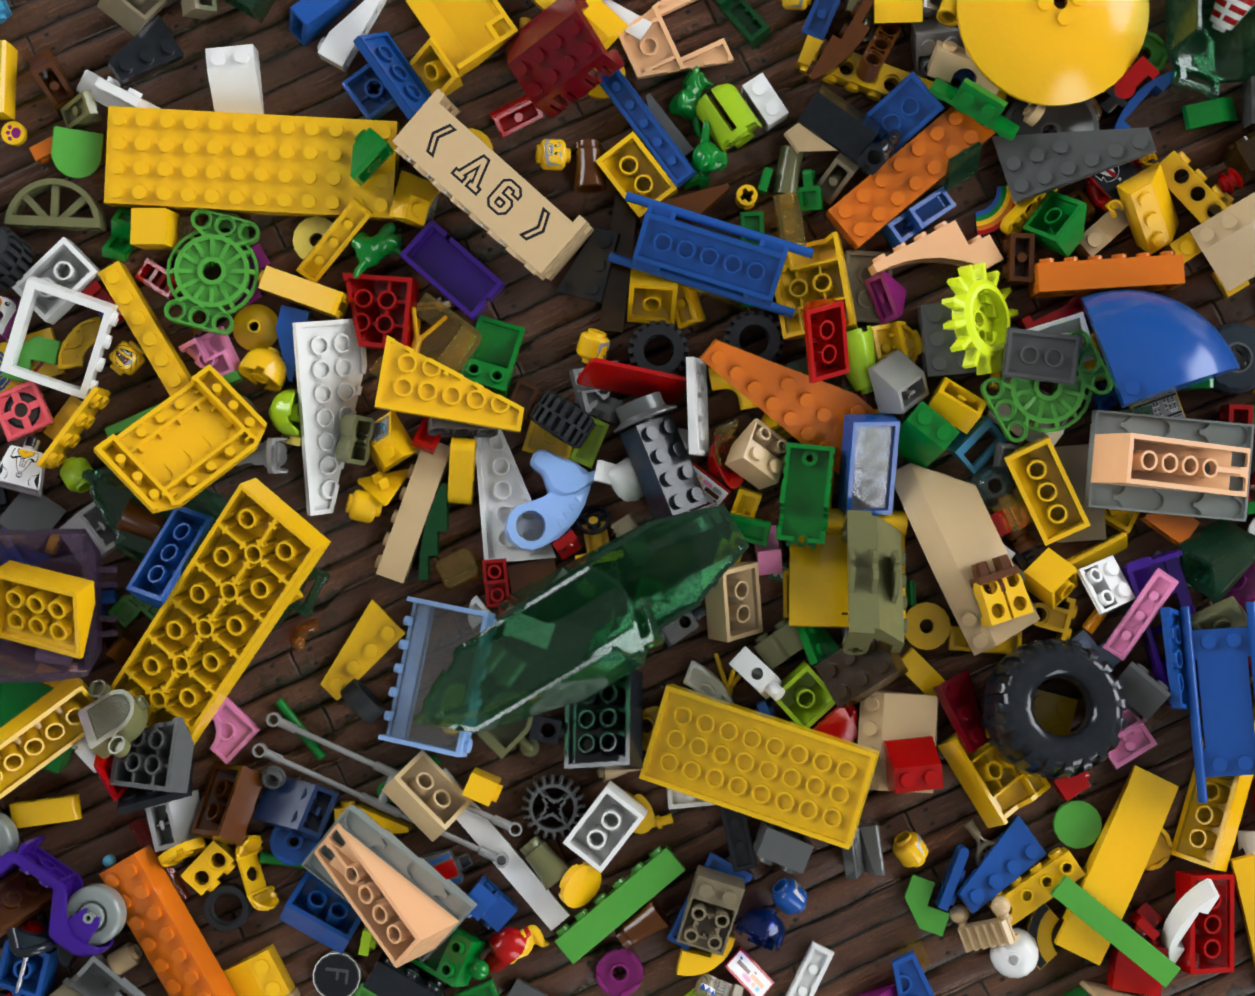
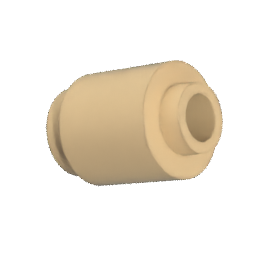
(124, 958)

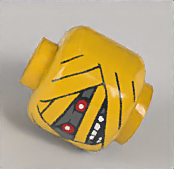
(127, 358)

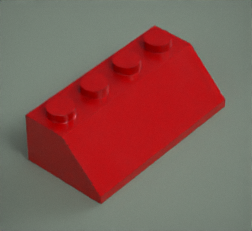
(1211, 935)

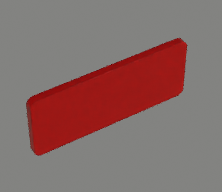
(631, 379)

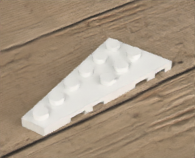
(499, 492)

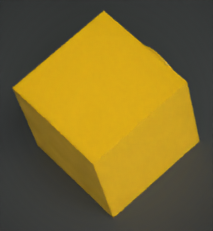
(154, 228)
(1050, 578)

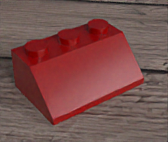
(825, 339)

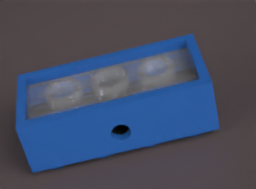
(868, 463)

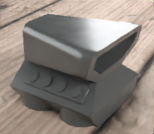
(864, 853)

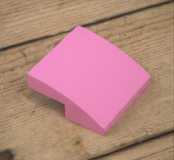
(1133, 743)

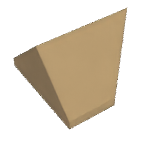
(805, 141)

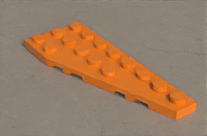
(804, 409)

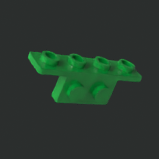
(978, 104)

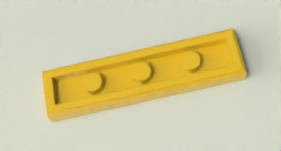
(334, 240)

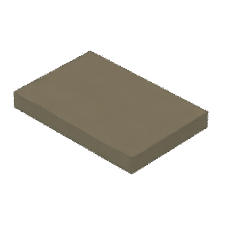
(857, 268)

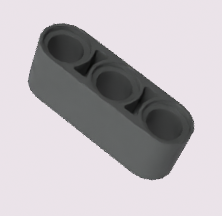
(456, 429)

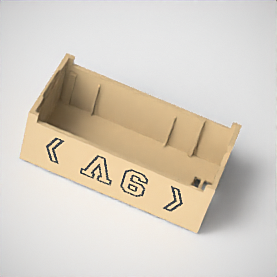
(489, 189)

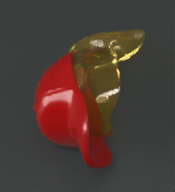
(719, 452)

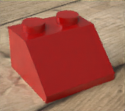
(912, 765)

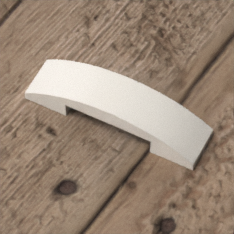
(1198, 899)

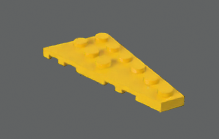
(432, 390)

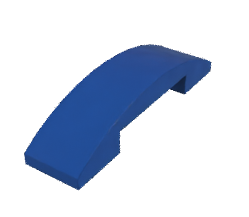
(1155, 87)

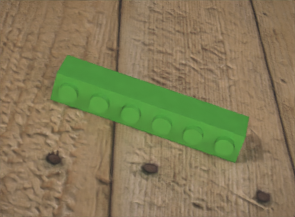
(619, 904)

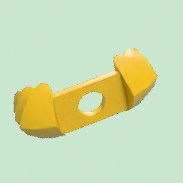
(258, 893)

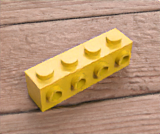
(1033, 887)

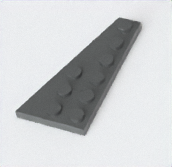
(1053, 160)

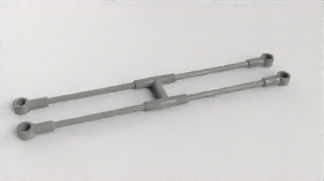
(381, 802)

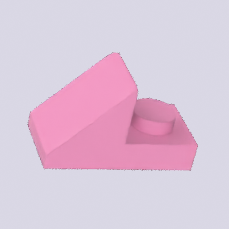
(769, 557)

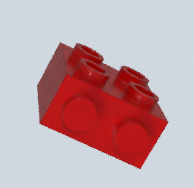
(1129, 977)

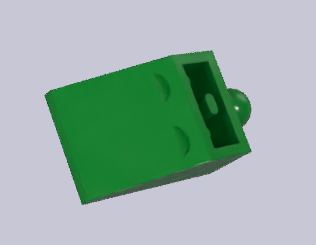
(495, 356)
(457, 959)

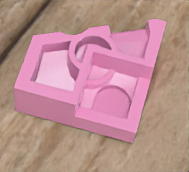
(213, 350)

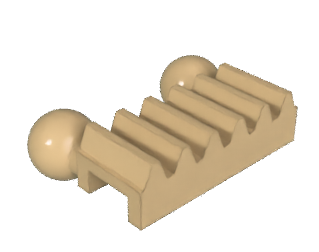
(985, 932)

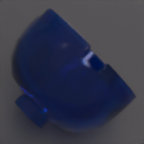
(762, 927)

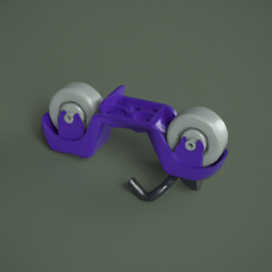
(80, 917)

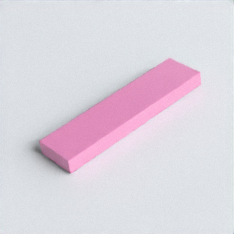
(1140, 614)

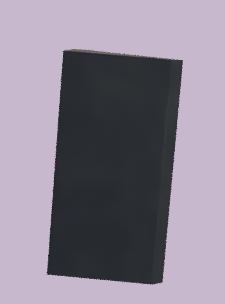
(839, 123)

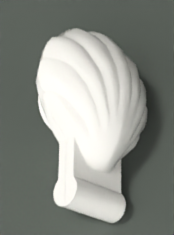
(620, 477)

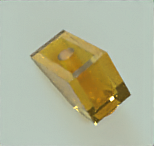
(789, 218)

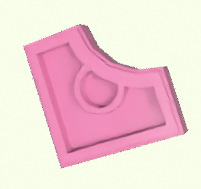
(233, 731)

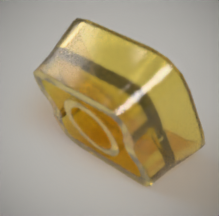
(458, 568)

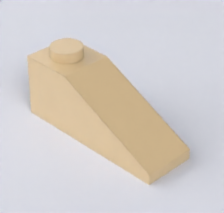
(1101, 233)

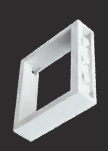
(21, 324)

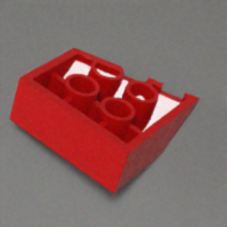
(382, 308)

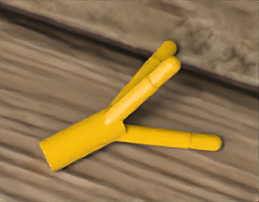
(417, 339)
(729, 685)

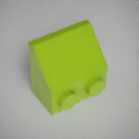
(805, 696)

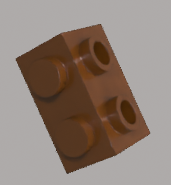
(1018, 259)

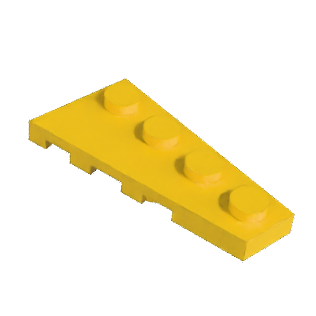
(363, 649)

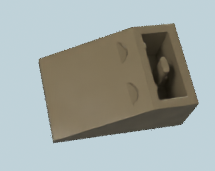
(711, 910)

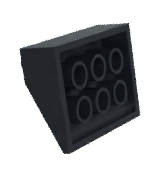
(606, 727)

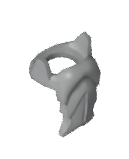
(270, 454)

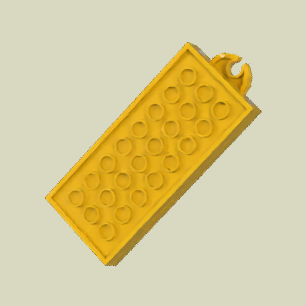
(758, 765)

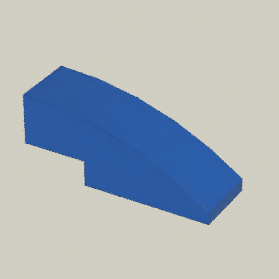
(918, 218)

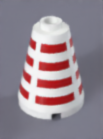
(1228, 13)

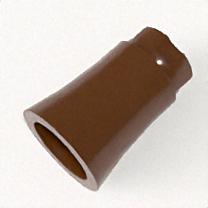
(588, 175)
(140, 521)
(642, 924)

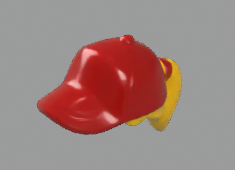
(511, 945)

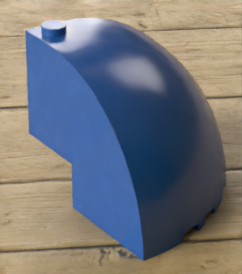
(1154, 343)

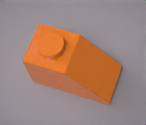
(1171, 527)

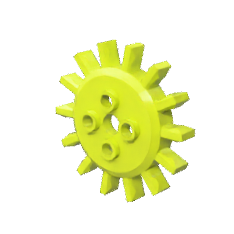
(981, 301)

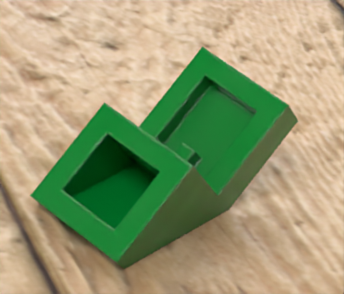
(1209, 113)
(118, 245)

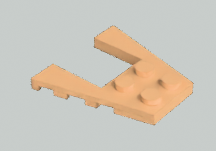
(656, 51)

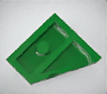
(817, 643)

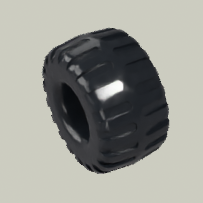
(1011, 717)

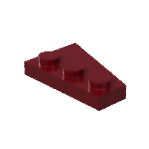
(962, 710)

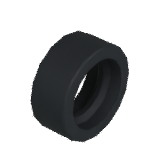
(362, 701)
(211, 916)

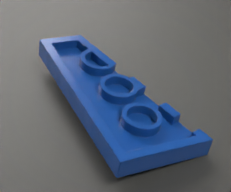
(1174, 658)

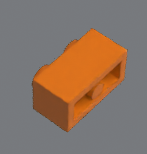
(42, 151)

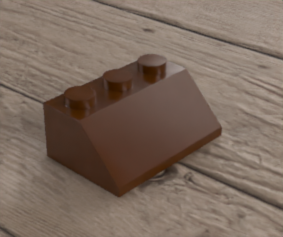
(227, 804)

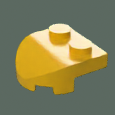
(896, 337)

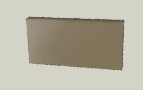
(1074, 461)

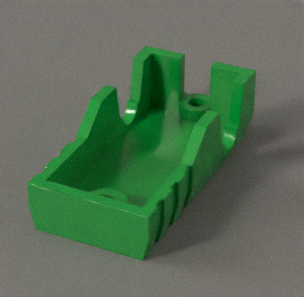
(805, 494)

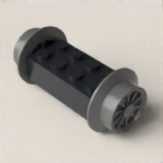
(659, 456)

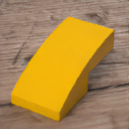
(921, 672)

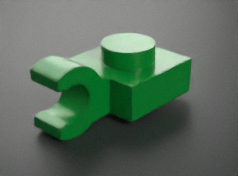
(810, 196)

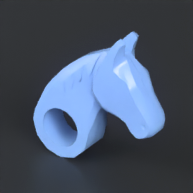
(566, 496)

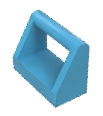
(964, 442)

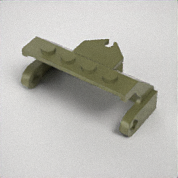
(874, 583)

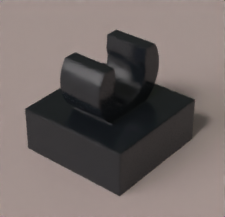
(1026, 558)

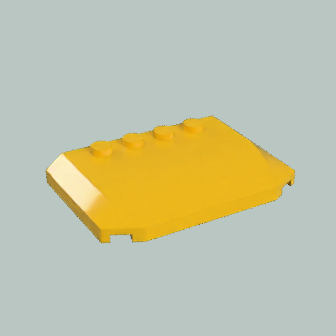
(184, 442)

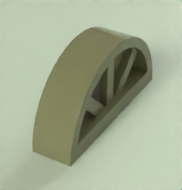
(54, 222)

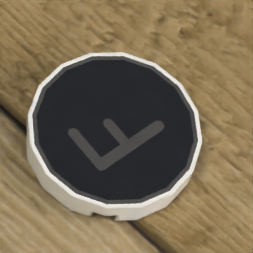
(337, 974)

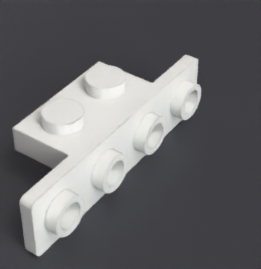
(110, 93)

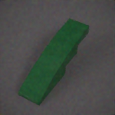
(437, 522)

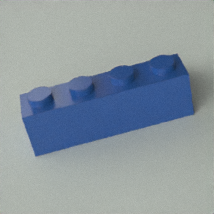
(169, 556)

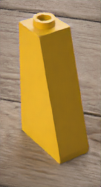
(303, 292)

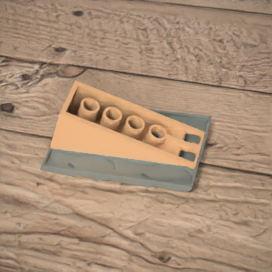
(1169, 465)
(389, 887)

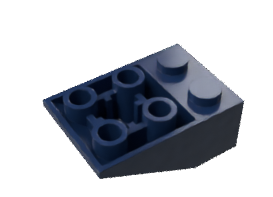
(298, 808)

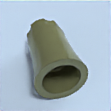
(544, 861)

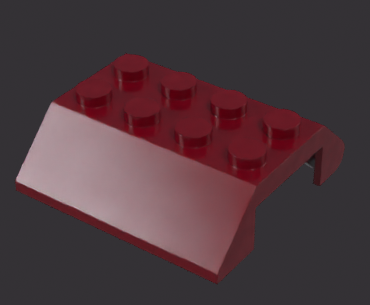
(558, 57)

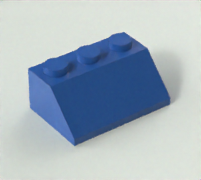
(321, 913)

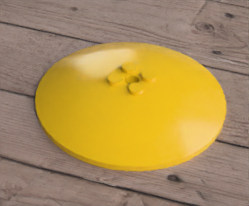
(1053, 52)

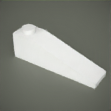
(338, 45)

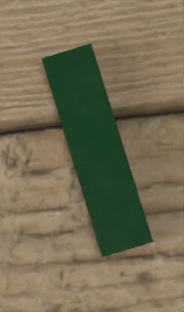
(745, 21)

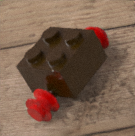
(1239, 161)

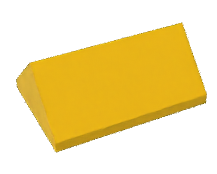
(8, 80)

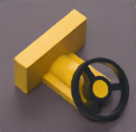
(594, 531)

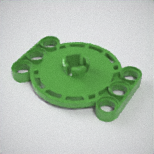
(202, 254)
(1063, 401)

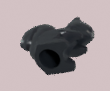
(878, 153)

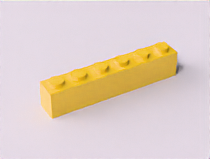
(145, 327)

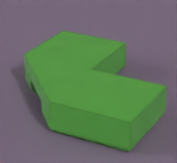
(36, 349)
(129, 608)
(917, 898)

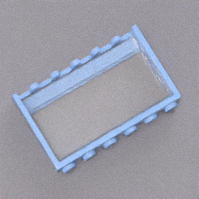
(429, 643)

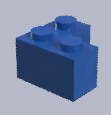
(493, 904)

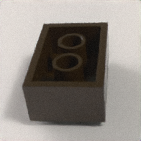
(859, 676)

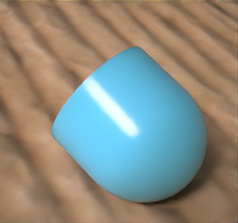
(109, 860)

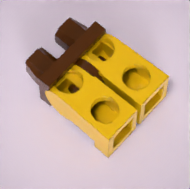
(999, 593)

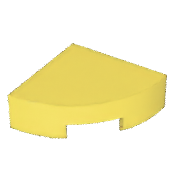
(292, 440)

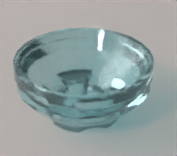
(982, 479)

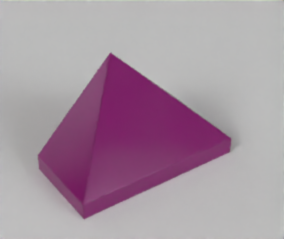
(887, 296)

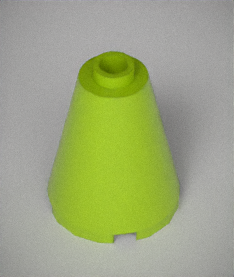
(861, 357)

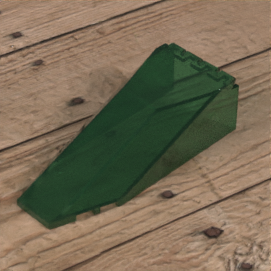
(663, 559)

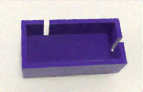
(452, 270)

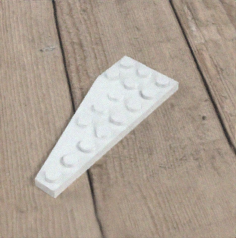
(328, 387)

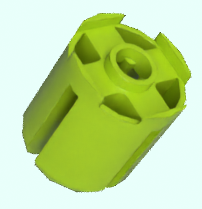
(736, 109)

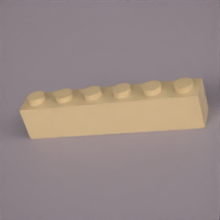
(411, 518)

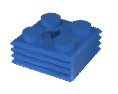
(359, 89)

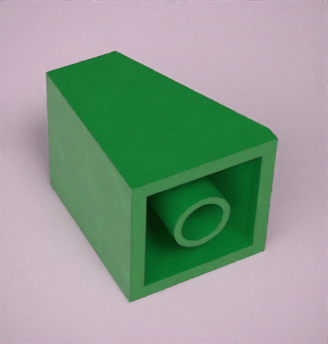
(924, 435)

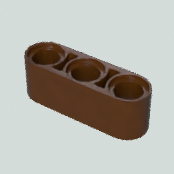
(877, 51)

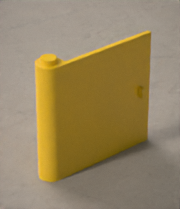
(821, 575)

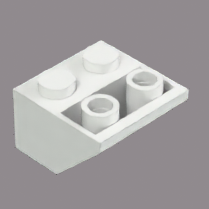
(1106, 585)

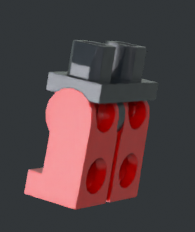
(1127, 84)

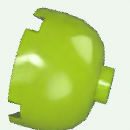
(285, 413)

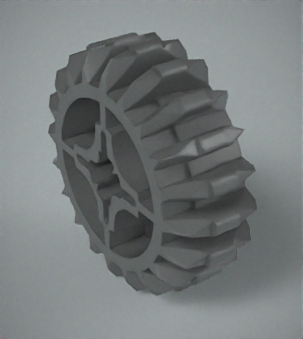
(546, 796)

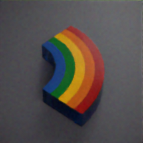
(989, 219)

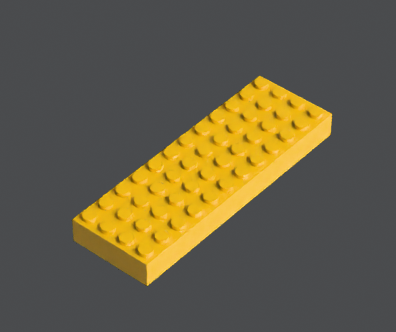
(242, 163)
(222, 608)

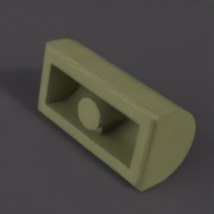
(787, 171)

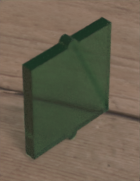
(962, 166)

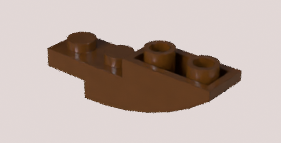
(838, 50)

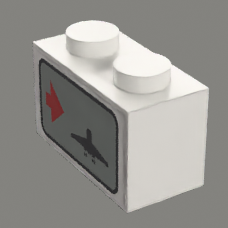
(764, 102)

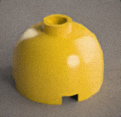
(265, 367)

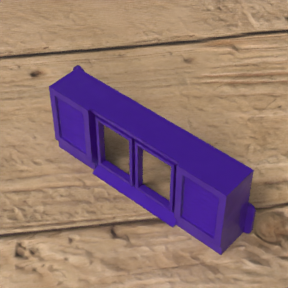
(1137, 575)

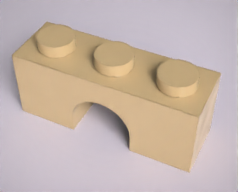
(949, 58)

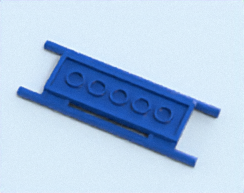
(709, 258)
(1223, 698)

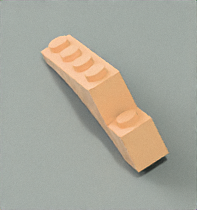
(941, 246)

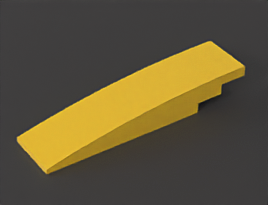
(1119, 858)

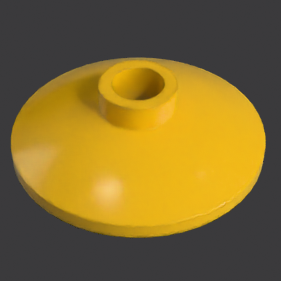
(266, 333)

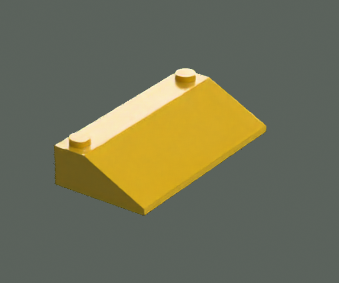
(465, 29)

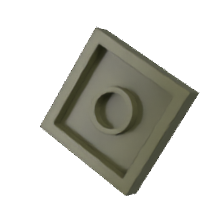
(1222, 614)

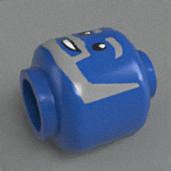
(789, 896)

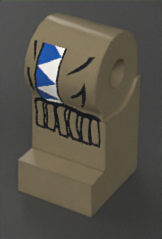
(711, 986)

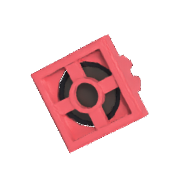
(24, 411)

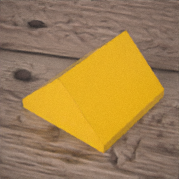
(435, 69)

